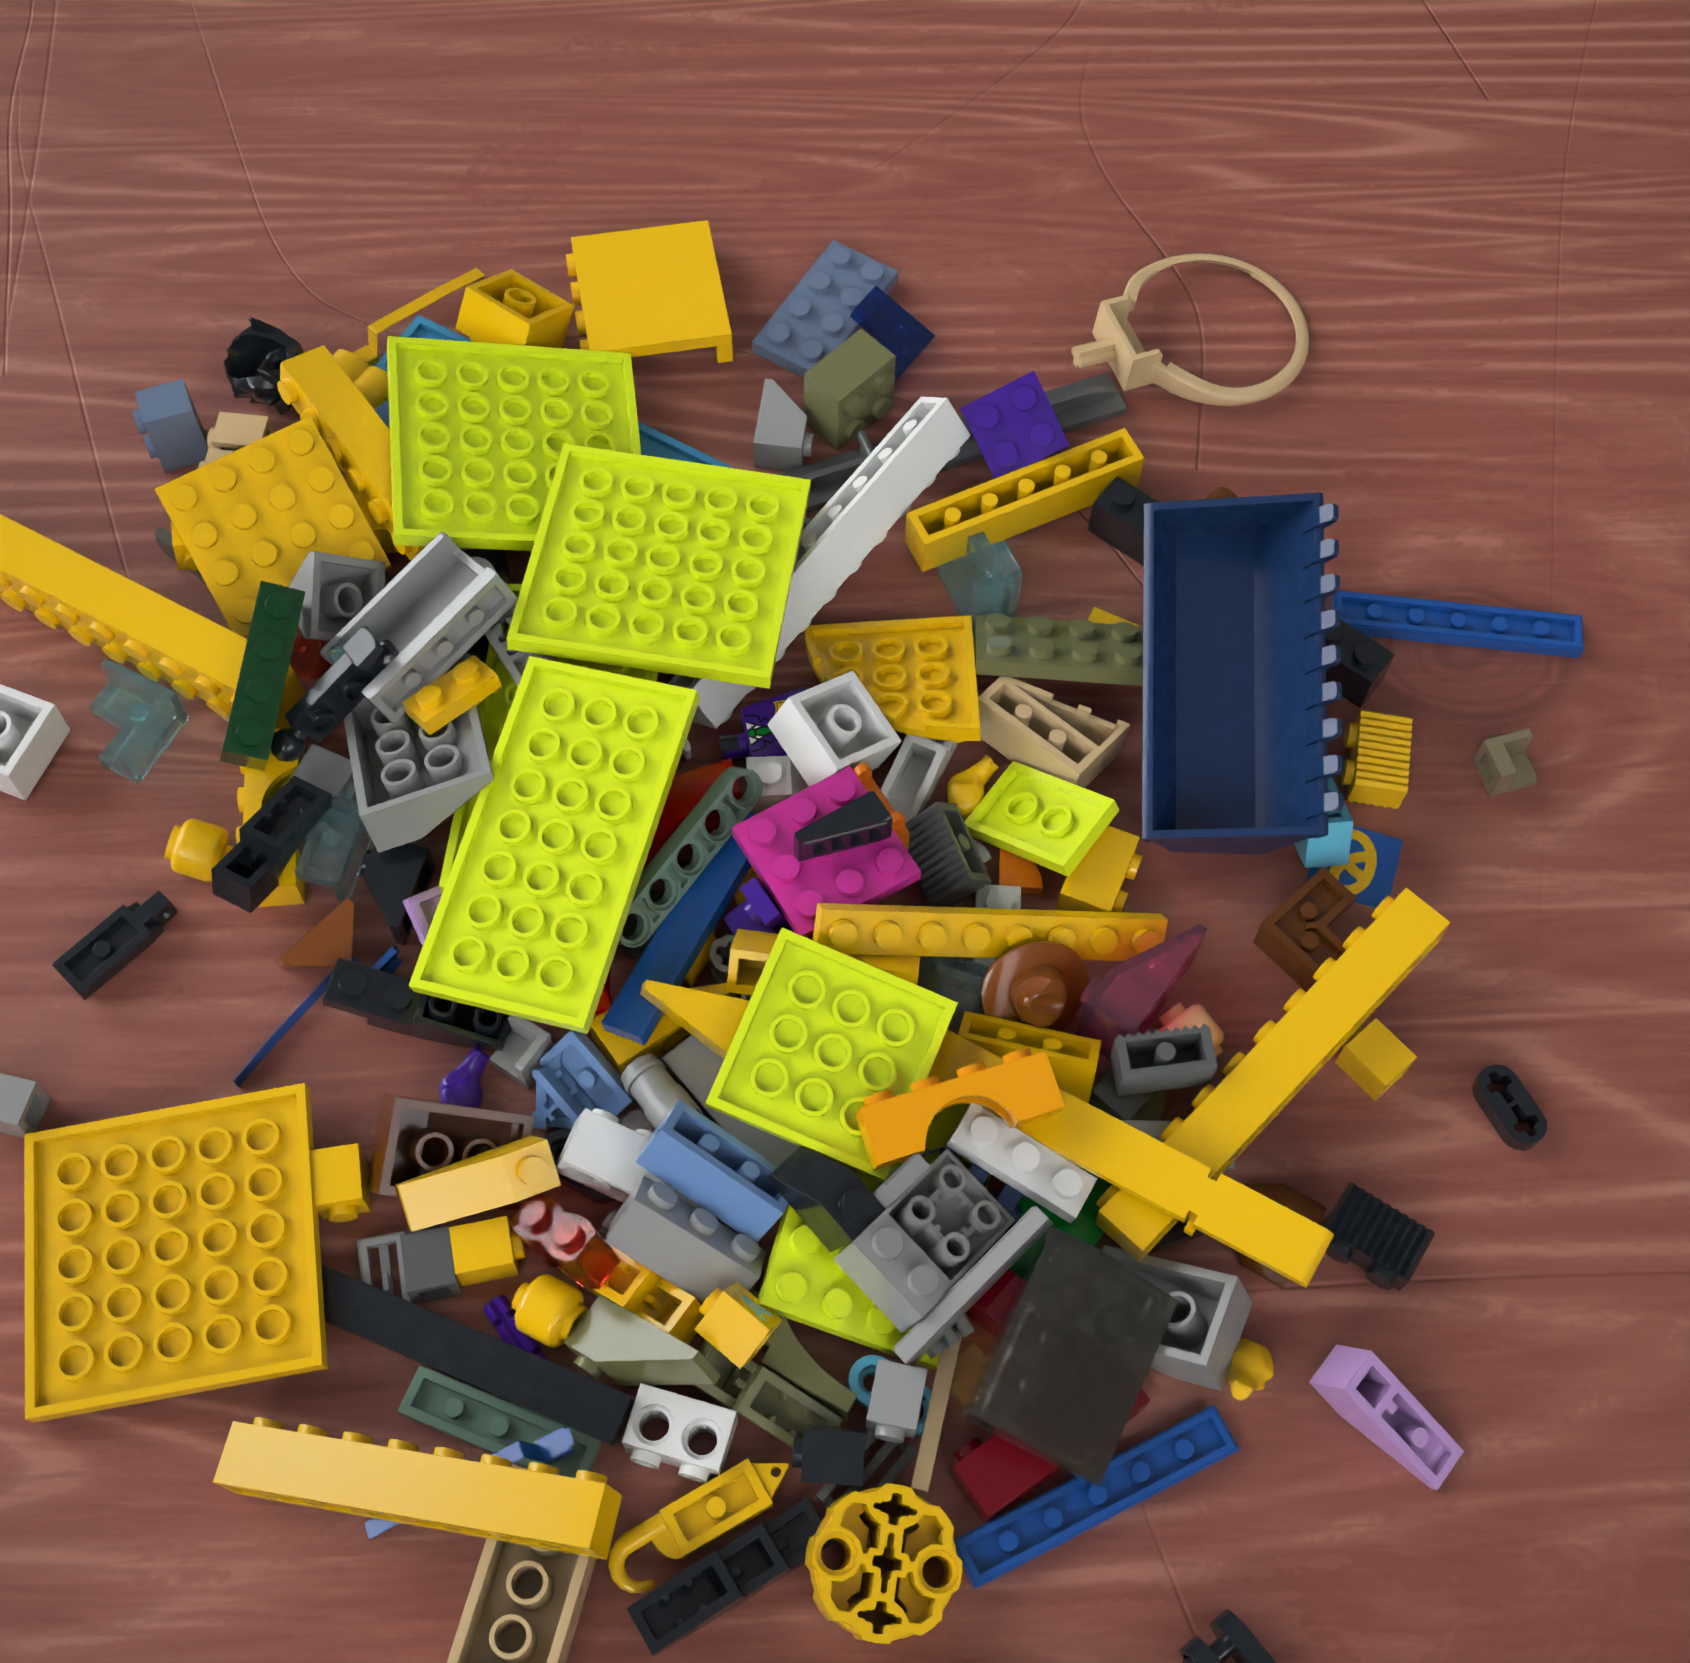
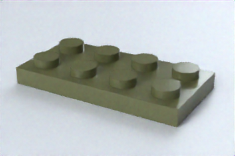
(1058, 649)

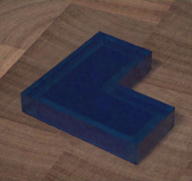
(892, 328)

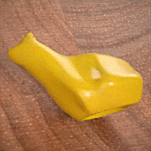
(968, 786)
(1249, 1369)

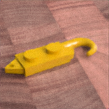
(699, 1518)

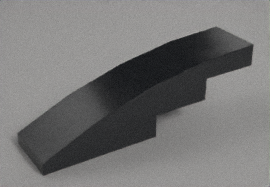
(726, 1578)

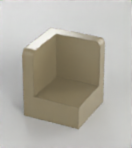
(1504, 762)

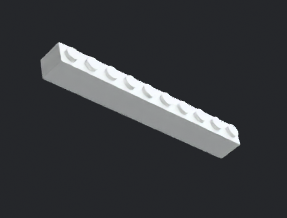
(849, 529)

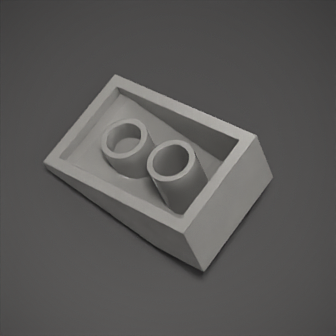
(1204, 1322)

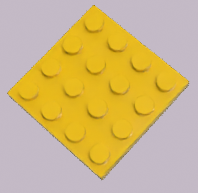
(262, 515)

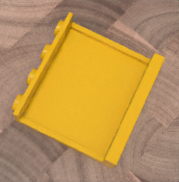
(650, 291)

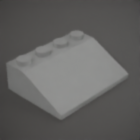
(412, 778)

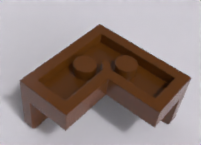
(1298, 930)

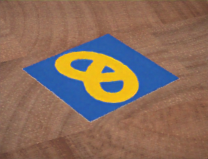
(1370, 866)

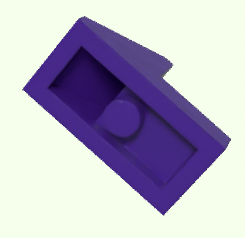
(757, 912)

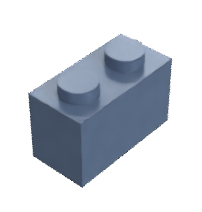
(171, 425)

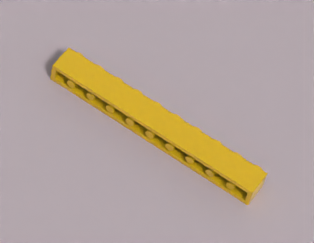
(1285, 1057)

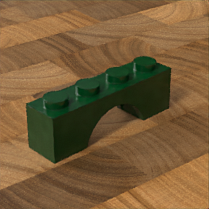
(262, 676)

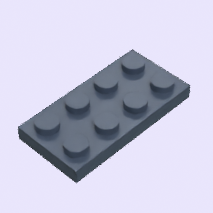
(819, 308)

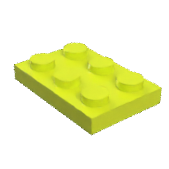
(1041, 818)

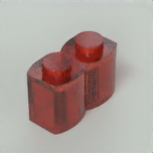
(565, 1241)

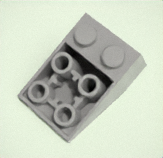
(924, 1241)

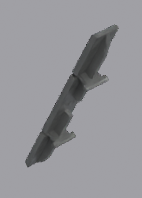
(1073, 404)

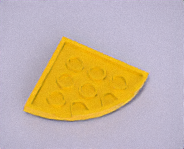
(912, 669)

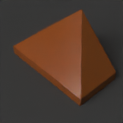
(324, 942)

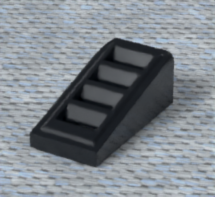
(848, 827)

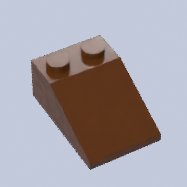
(427, 1135)

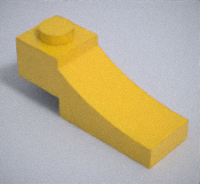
(651, 1298)

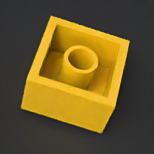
(513, 312)

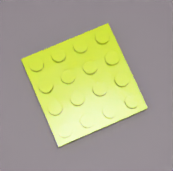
(822, 1041)

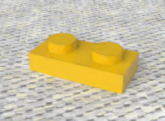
(452, 694)

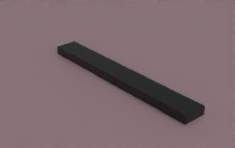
(475, 1357)

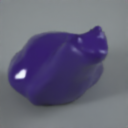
(463, 1083)

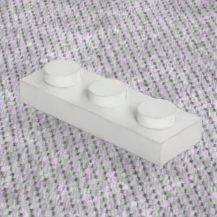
(1022, 1162)

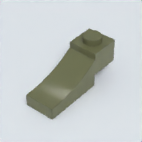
(794, 1365)
(763, 1398)

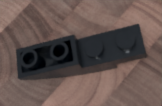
(395, 1007)

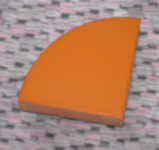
(1019, 872)

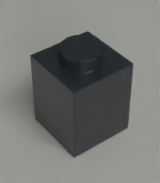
(830, 1454)

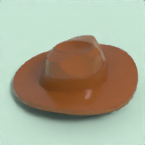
(1035, 985)

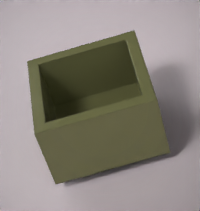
(849, 389)

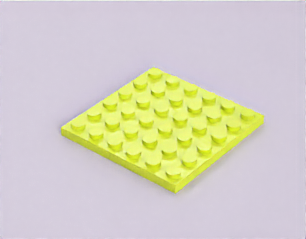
(485, 430)
(662, 566)

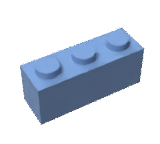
(714, 1171)

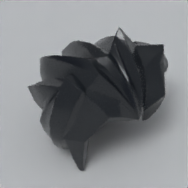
(256, 361)

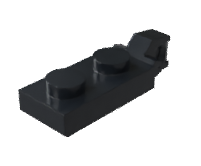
(114, 944)

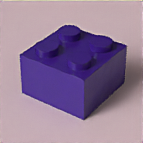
(1015, 426)

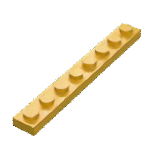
(982, 931)

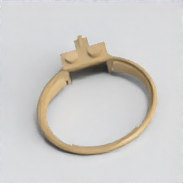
(1136, 368)

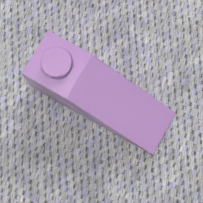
(1386, 1413)

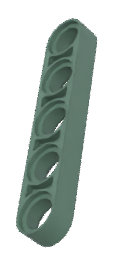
(704, 848)

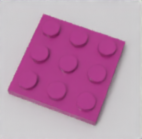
(844, 877)

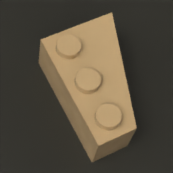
(1047, 734)

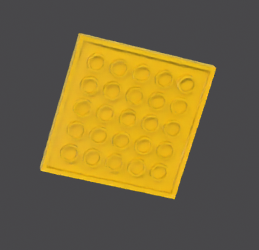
(171, 1253)

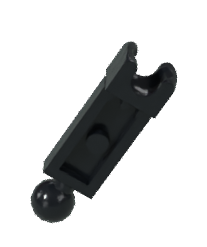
(333, 694)

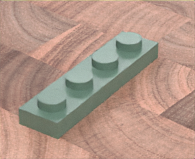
(486, 1420)

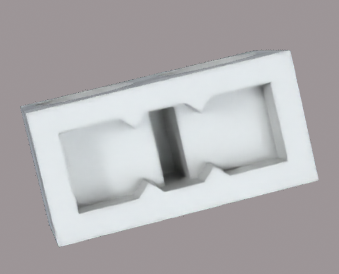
(685, 1420)

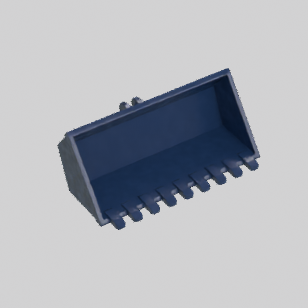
(1238, 673)

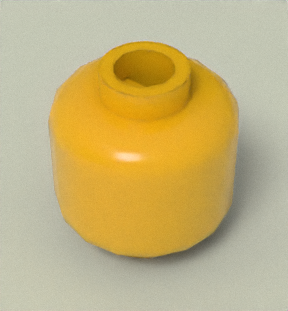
(197, 848)
(548, 1309)

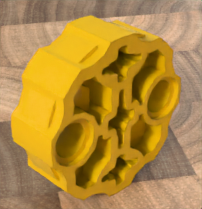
(930, 1539)

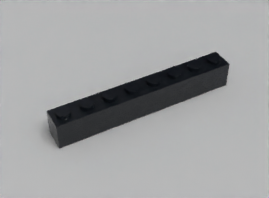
(1119, 521)

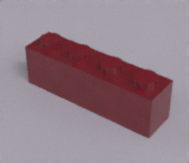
(1001, 1473)

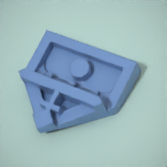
(575, 1078)

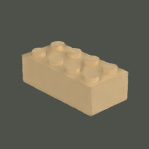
(522, 1605)

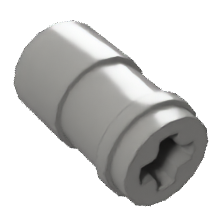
(654, 1088)

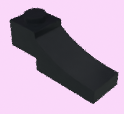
(268, 843)

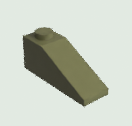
(634, 1351)

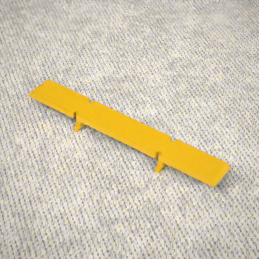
(1164, 1177)

